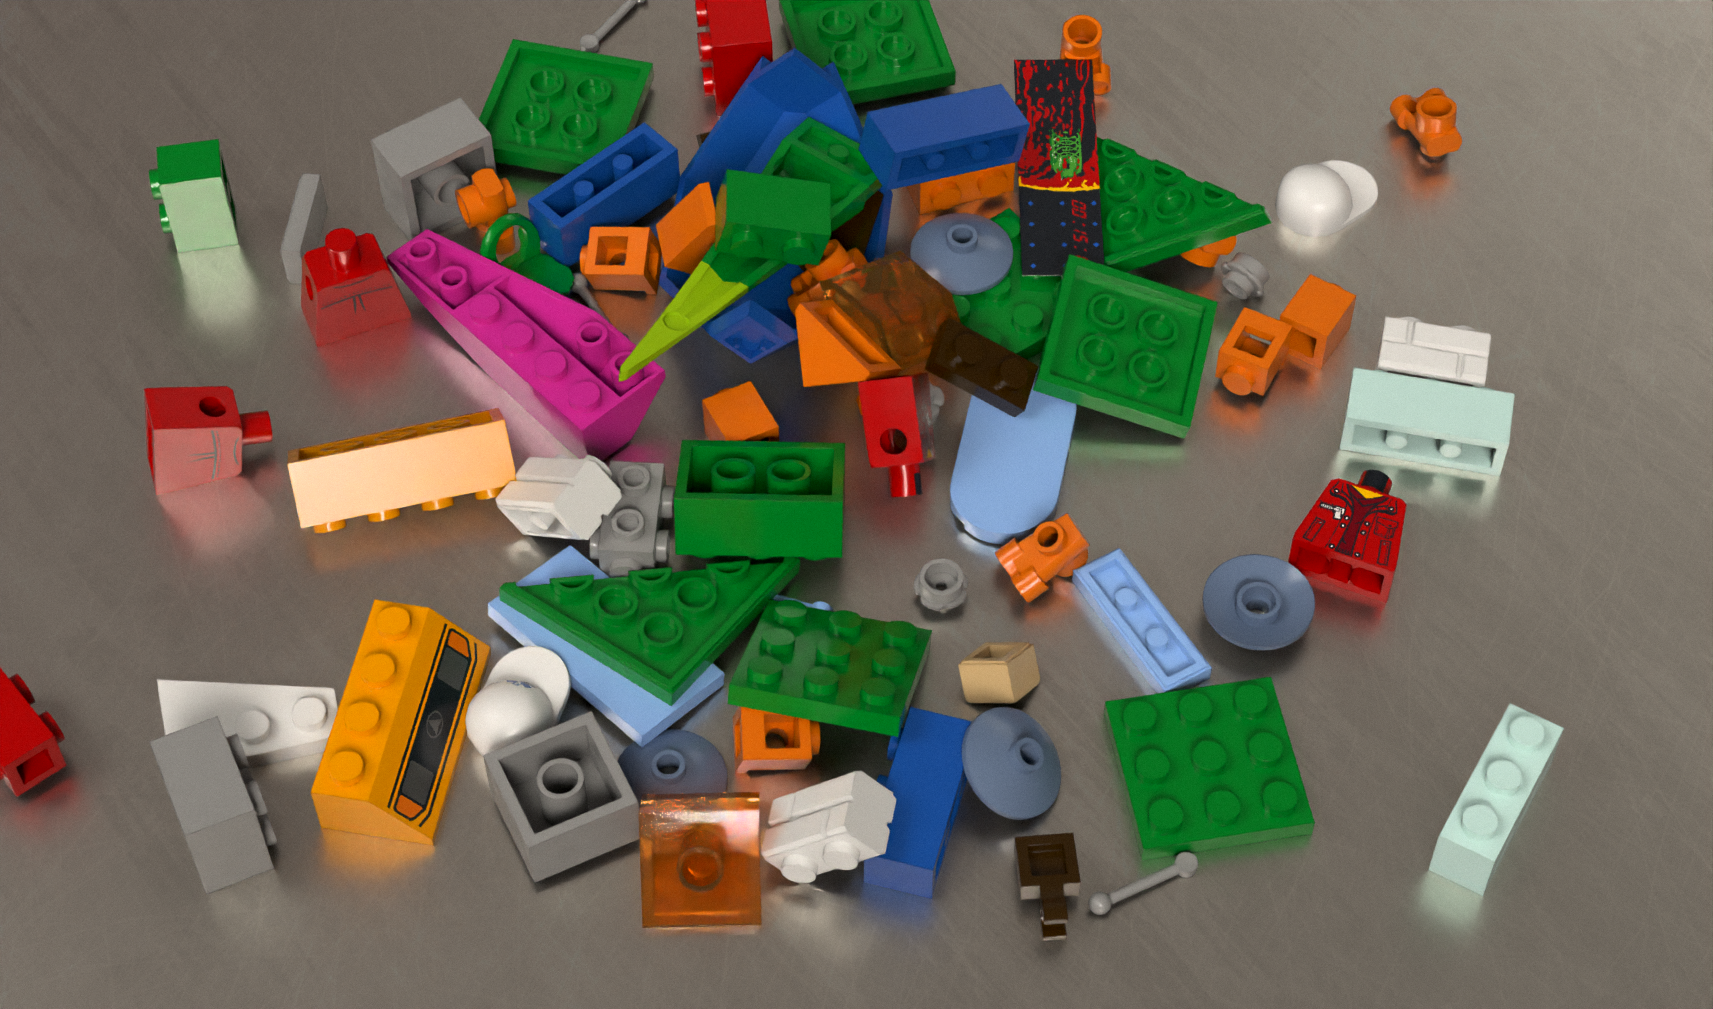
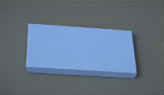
(617, 698)

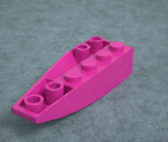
(533, 343)

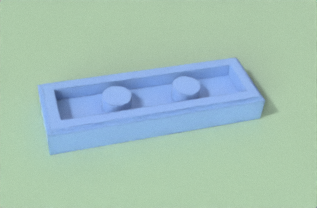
(1141, 623)

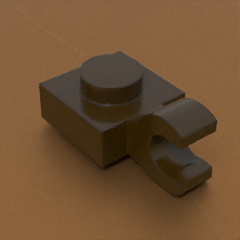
(1048, 873)

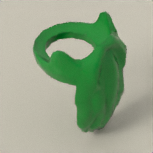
(528, 259)

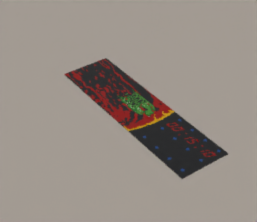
(1058, 165)

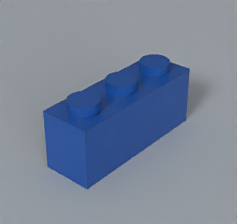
(943, 136)
(605, 192)
(928, 792)

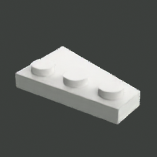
(270, 720)

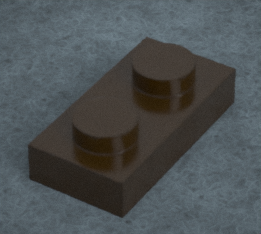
(981, 367)

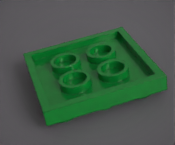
(875, 44)
(562, 105)
(1017, 308)
(1126, 346)
(831, 667)
(1207, 768)

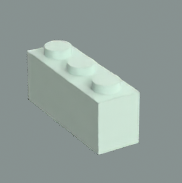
(1427, 421)
(1495, 799)

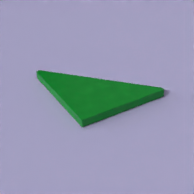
(1160, 212)
(655, 622)

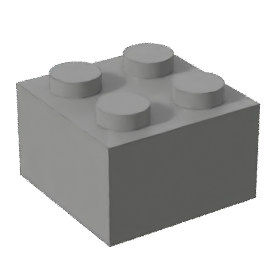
(426, 163)
(563, 796)
(216, 803)

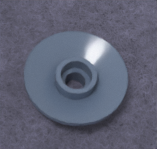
(963, 252)
(1262, 585)
(1011, 763)
(698, 764)

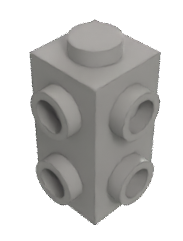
(633, 530)

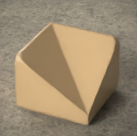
(999, 672)

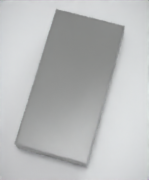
(303, 224)

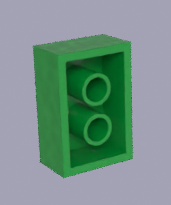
(760, 499)

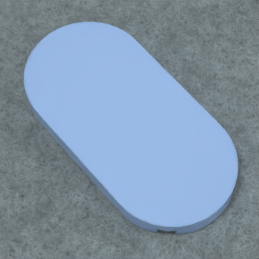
(1011, 467)

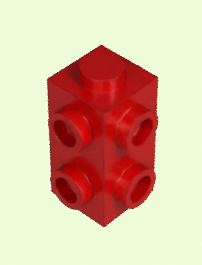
(26, 739)

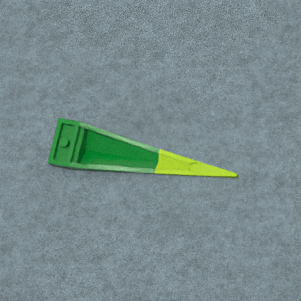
(720, 278)

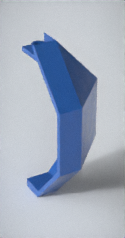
(744, 139)

